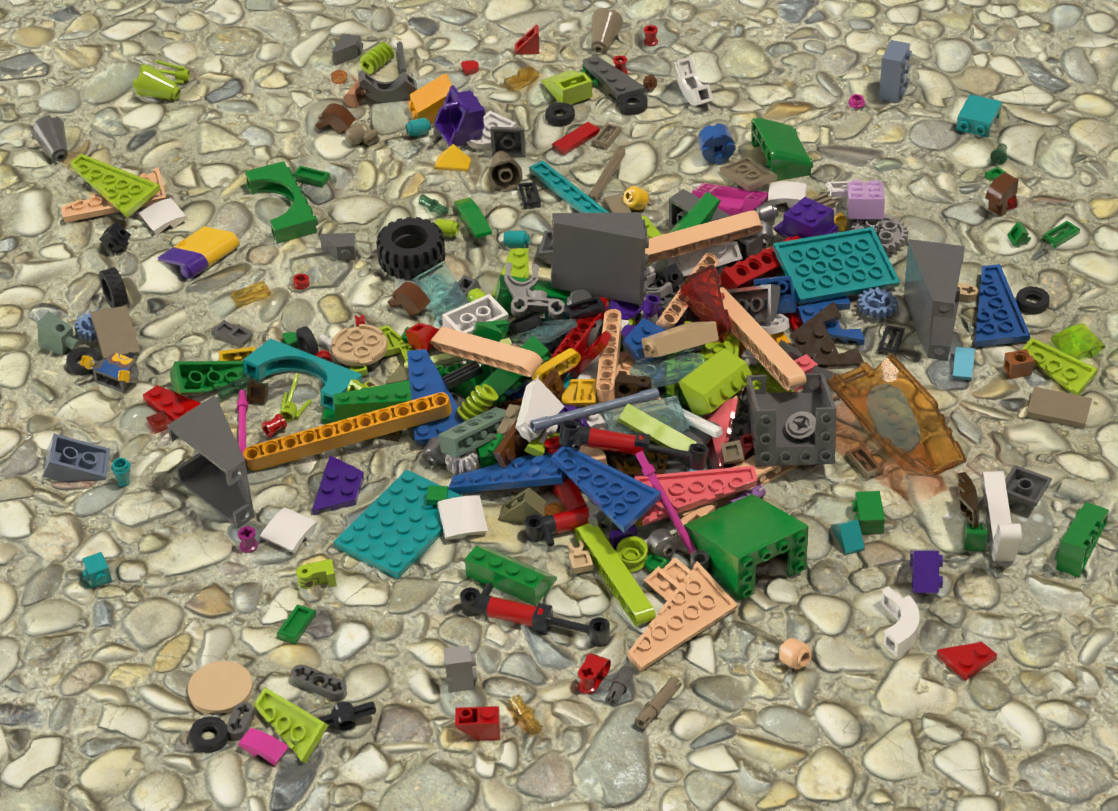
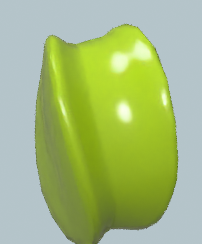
(633, 553)

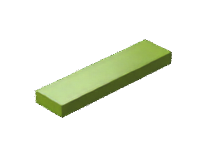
(658, 431)

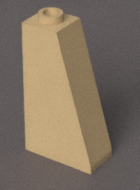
(680, 338)

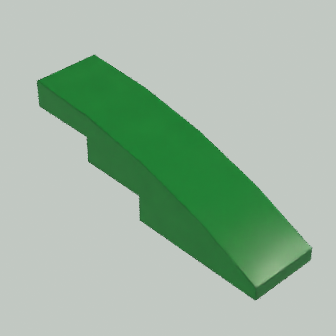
(473, 218)

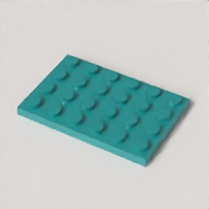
(836, 264)
(395, 526)

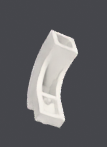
(690, 84)
(904, 633)

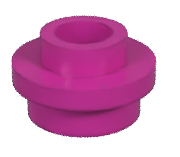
(856, 101)

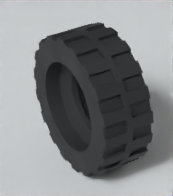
(113, 287)

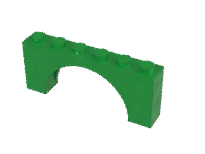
(278, 179)

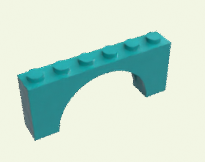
(278, 357)

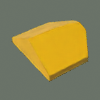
(580, 393)

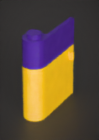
(200, 250)

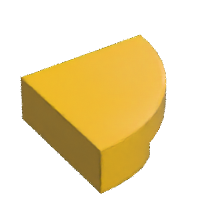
(841, 222)

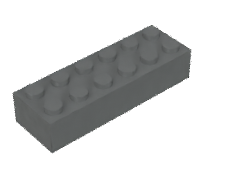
(683, 201)

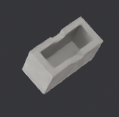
(459, 668)

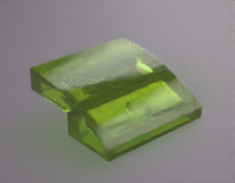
(1077, 341)

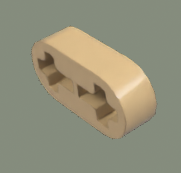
(968, 292)

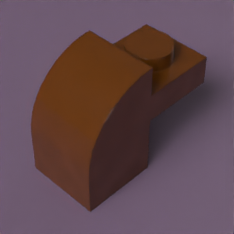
(337, 116)
(1000, 191)
(411, 298)

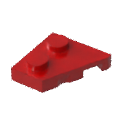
(967, 658)

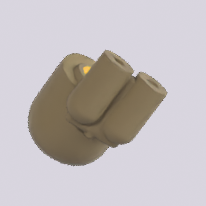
(357, 135)

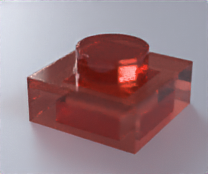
(158, 422)

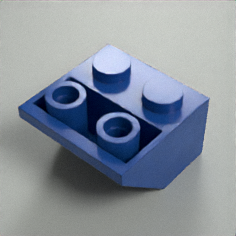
(787, 297)

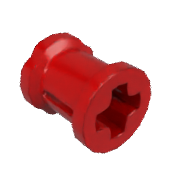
(650, 35)
(620, 65)
(274, 425)

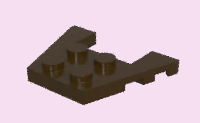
(816, 342)
(632, 467)

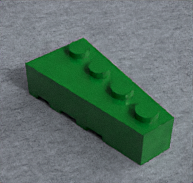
(504, 297)
(370, 399)
(1081, 539)

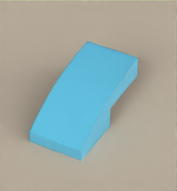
(963, 363)

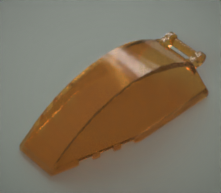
(936, 448)

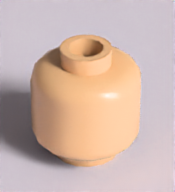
(795, 653)

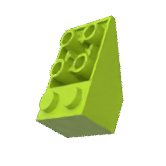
(569, 86)

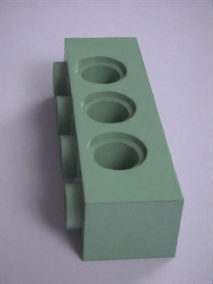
(471, 433)

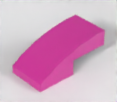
(263, 744)

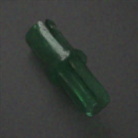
(433, 205)
(233, 387)

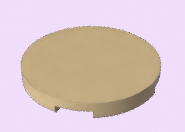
(359, 345)
(219, 687)

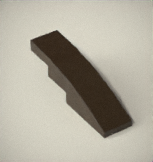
(968, 499)

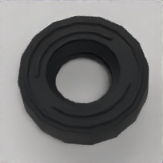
(560, 108)
(633, 109)
(1032, 292)
(526, 323)
(307, 340)
(76, 355)
(213, 744)

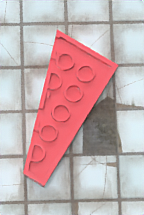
(697, 488)

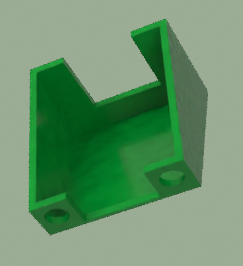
(747, 535)

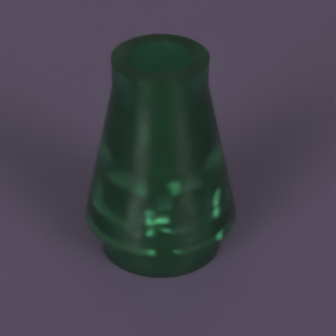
(999, 154)

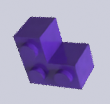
(925, 570)

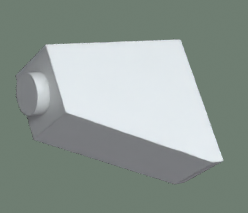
(536, 403)

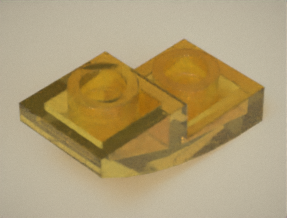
(523, 78)

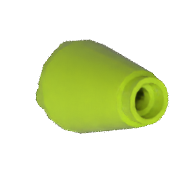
(155, 84)

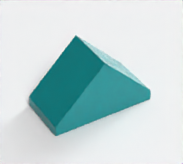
(849, 536)

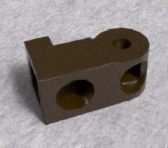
(630, 384)

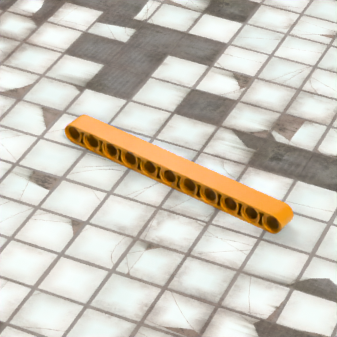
(347, 431)

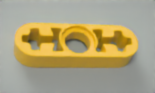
(565, 362)

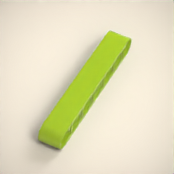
(616, 575)

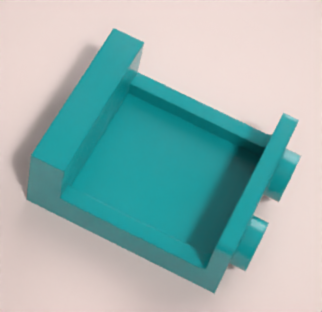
(978, 115)

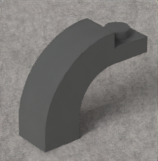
(387, 91)

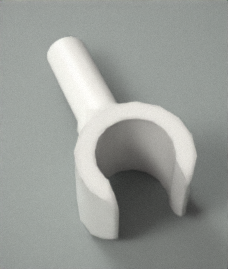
(551, 431)

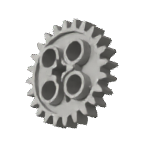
(892, 235)

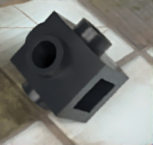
(115, 237)
(670, 274)

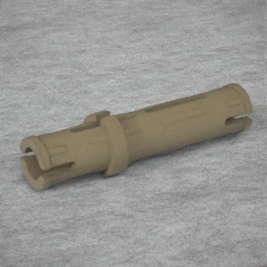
(653, 708)

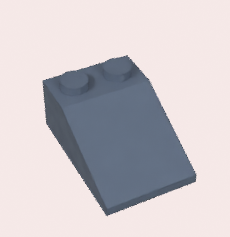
(75, 460)

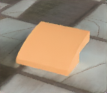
(668, 579)

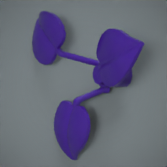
(649, 306)

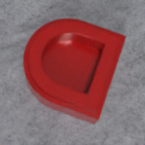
(470, 67)

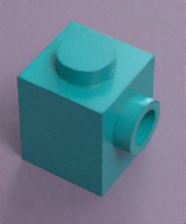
(96, 570)

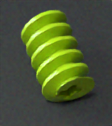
(376, 57)
(478, 402)

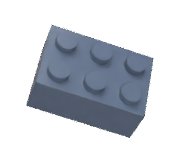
(895, 71)

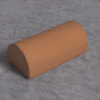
(355, 95)

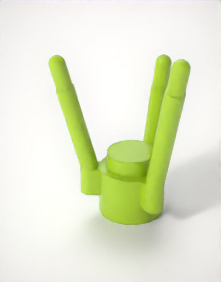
(181, 72)
(288, 408)

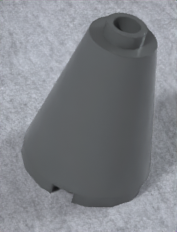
(51, 136)

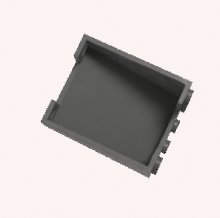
(600, 254)
(933, 293)
(768, 423)
(219, 468)

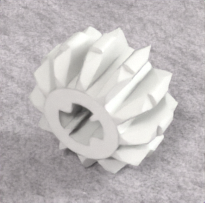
(463, 463)

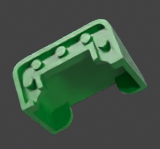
(782, 148)

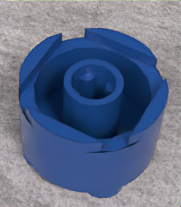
(716, 143)

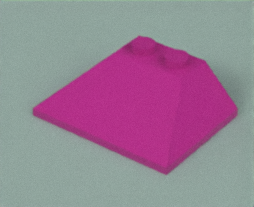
(733, 199)

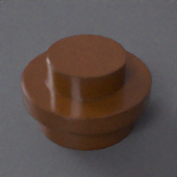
(650, 82)

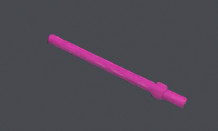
(242, 407)
(648, 471)

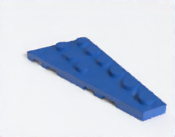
(998, 313)
(424, 382)
(520, 473)
(614, 492)

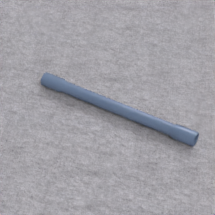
(548, 421)

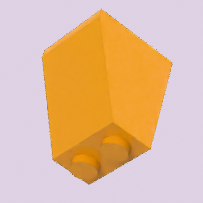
(429, 99)

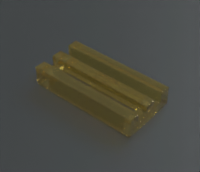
(250, 294)

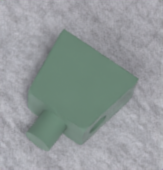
(55, 334)

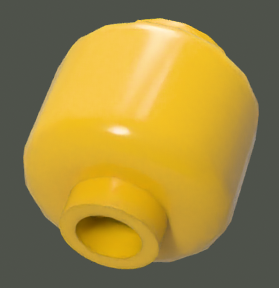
(636, 198)

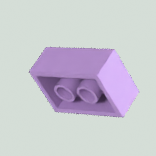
(865, 200)

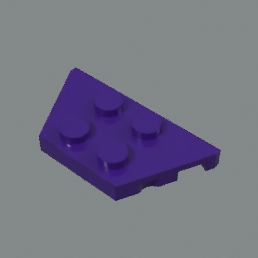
(339, 486)

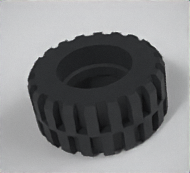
(410, 247)

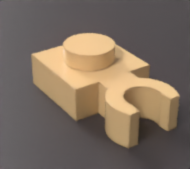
(580, 559)

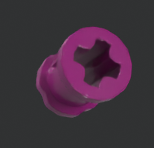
(248, 542)

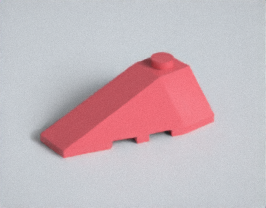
(723, 417)

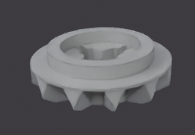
(799, 419)

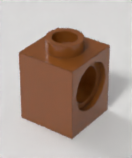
(1018, 363)

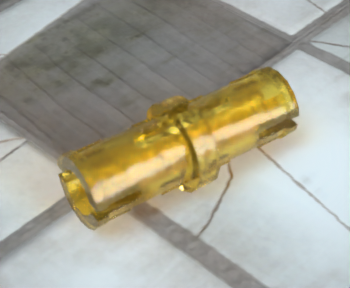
(525, 714)

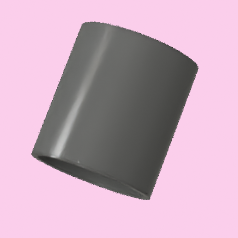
(702, 558)

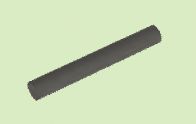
(401, 58)

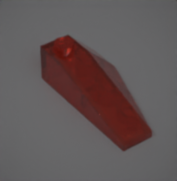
(704, 297)

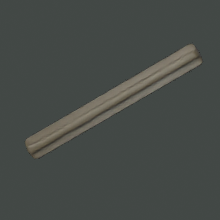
(607, 173)

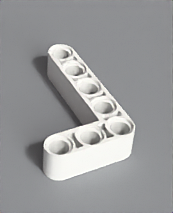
(1003, 535)

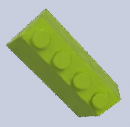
(714, 382)

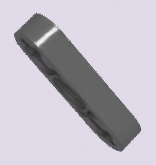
(324, 689)

